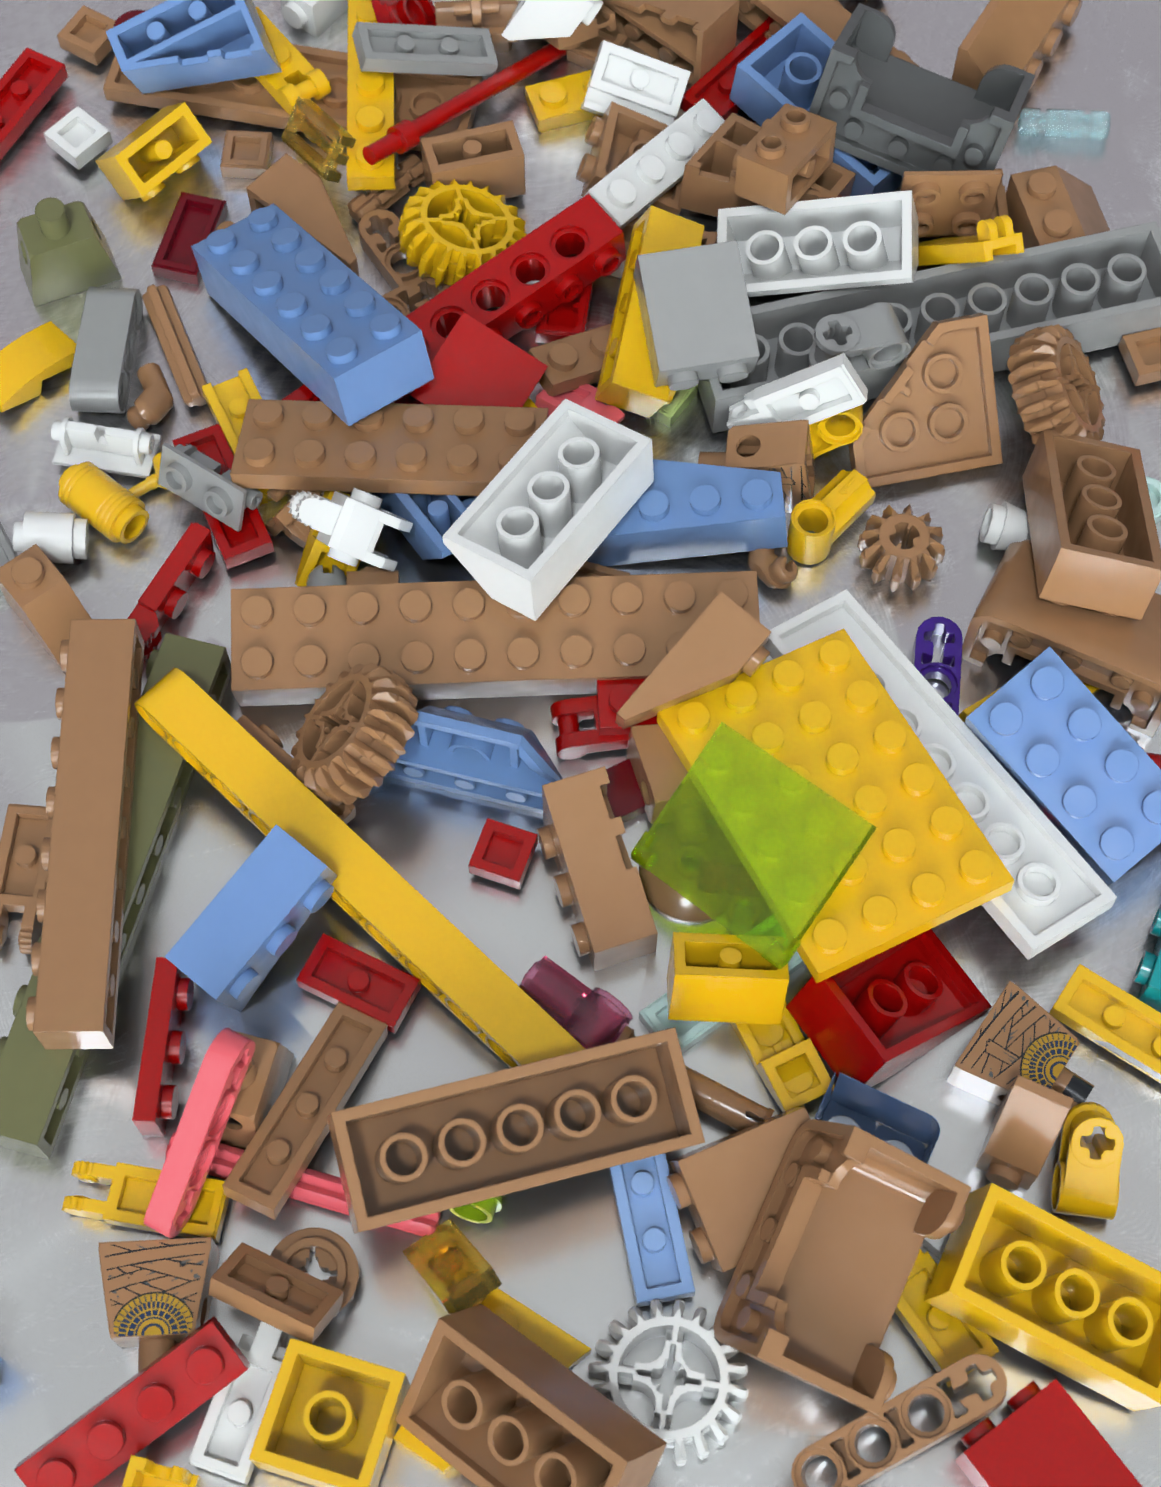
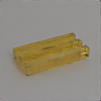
(334, 149)

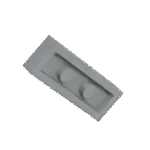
(424, 49)

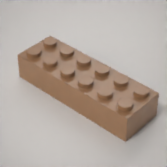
(514, 1129)

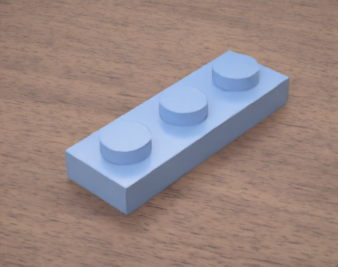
(651, 1231)

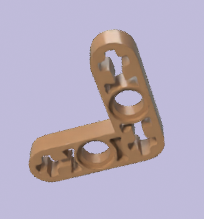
(406, 287)

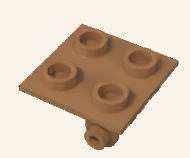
(952, 199)

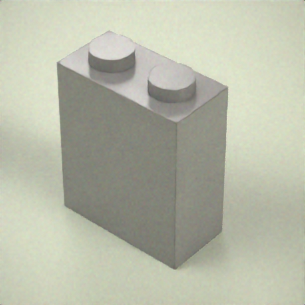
(696, 315)

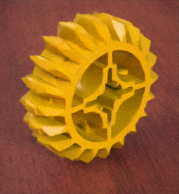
(456, 230)

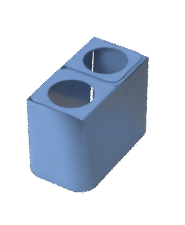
(870, 1105)

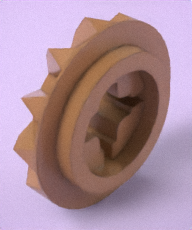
(331, 1252)

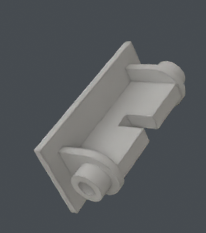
(197, 481)

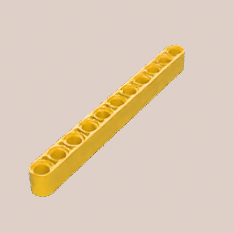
(365, 884)

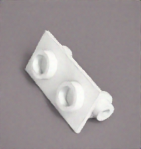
(106, 447)

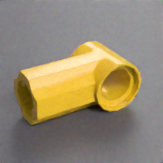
(828, 516)

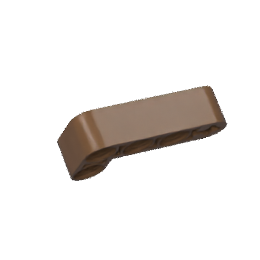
(895, 1419)

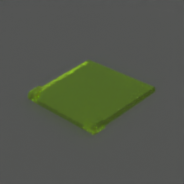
(753, 844)

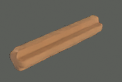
(175, 344)

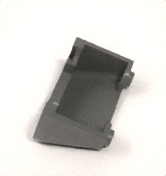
(908, 114)

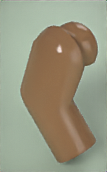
(154, 401)
(772, 569)

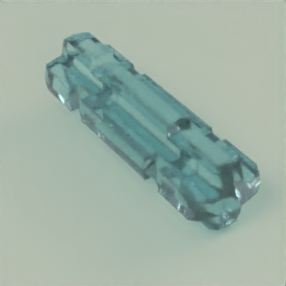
(1064, 123)

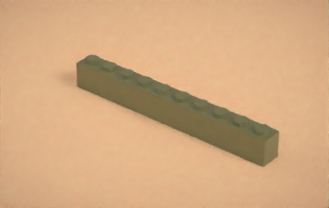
(41, 1081)

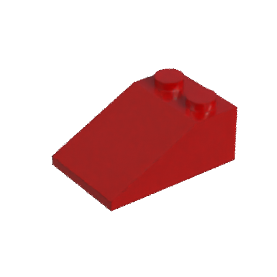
(888, 1009)

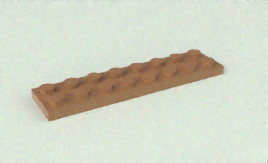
(251, 103)

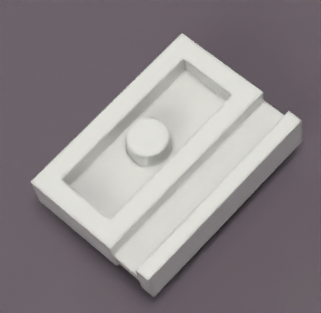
(635, 83)

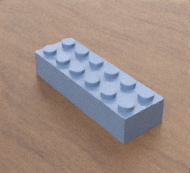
(313, 313)

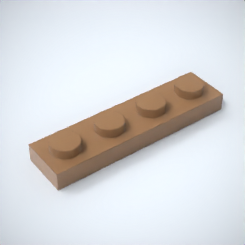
(299, 1116)

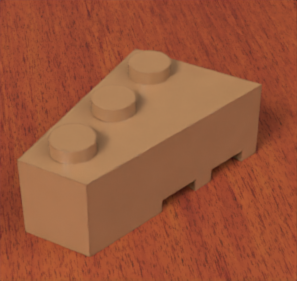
(679, 31)
(710, 180)
(595, 871)

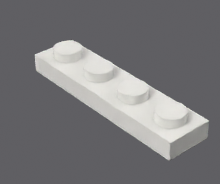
(655, 166)

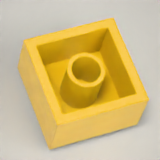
(329, 1418)

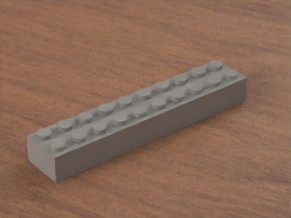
(1086, 284)

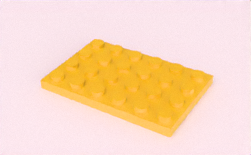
(845, 734)

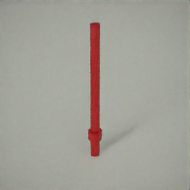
(407, 133)

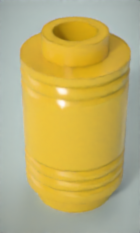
(103, 502)

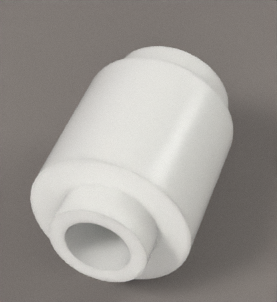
(57, 535)

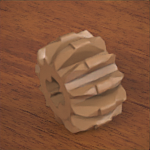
(901, 548)

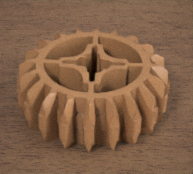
(1055, 384)
(354, 734)

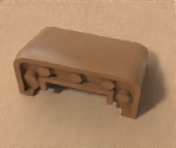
(1100, 649)
(835, 1259)

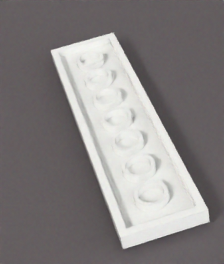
(1052, 883)

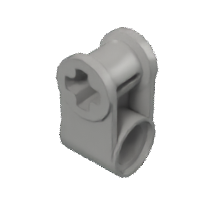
(867, 336)

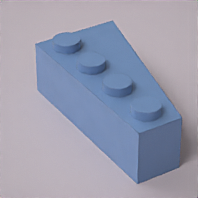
(698, 514)

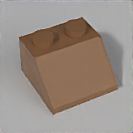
(1052, 206)

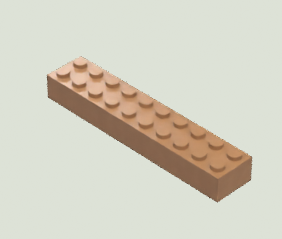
(462, 642)

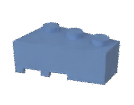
(193, 44)
(253, 919)

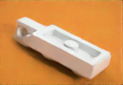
(803, 395)
(239, 1408)

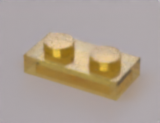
(452, 1268)

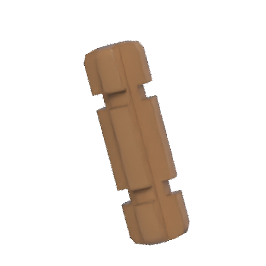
(409, 174)

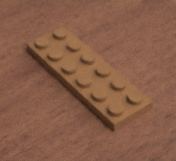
(387, 452)

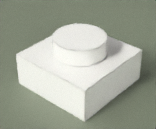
(78, 137)

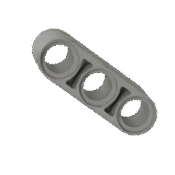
(106, 350)

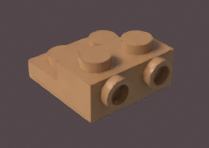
(613, 141)

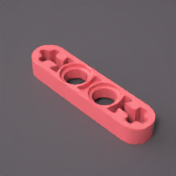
(199, 1132)

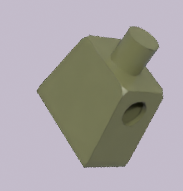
(63, 251)

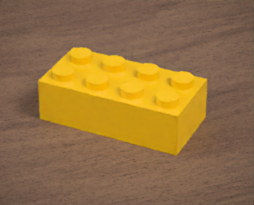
(1054, 1296)

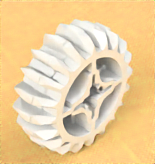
(695, 1384)

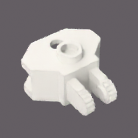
(348, 525)

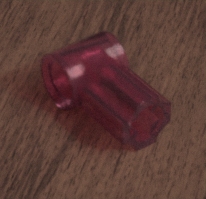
(586, 1014)

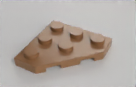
(935, 409)

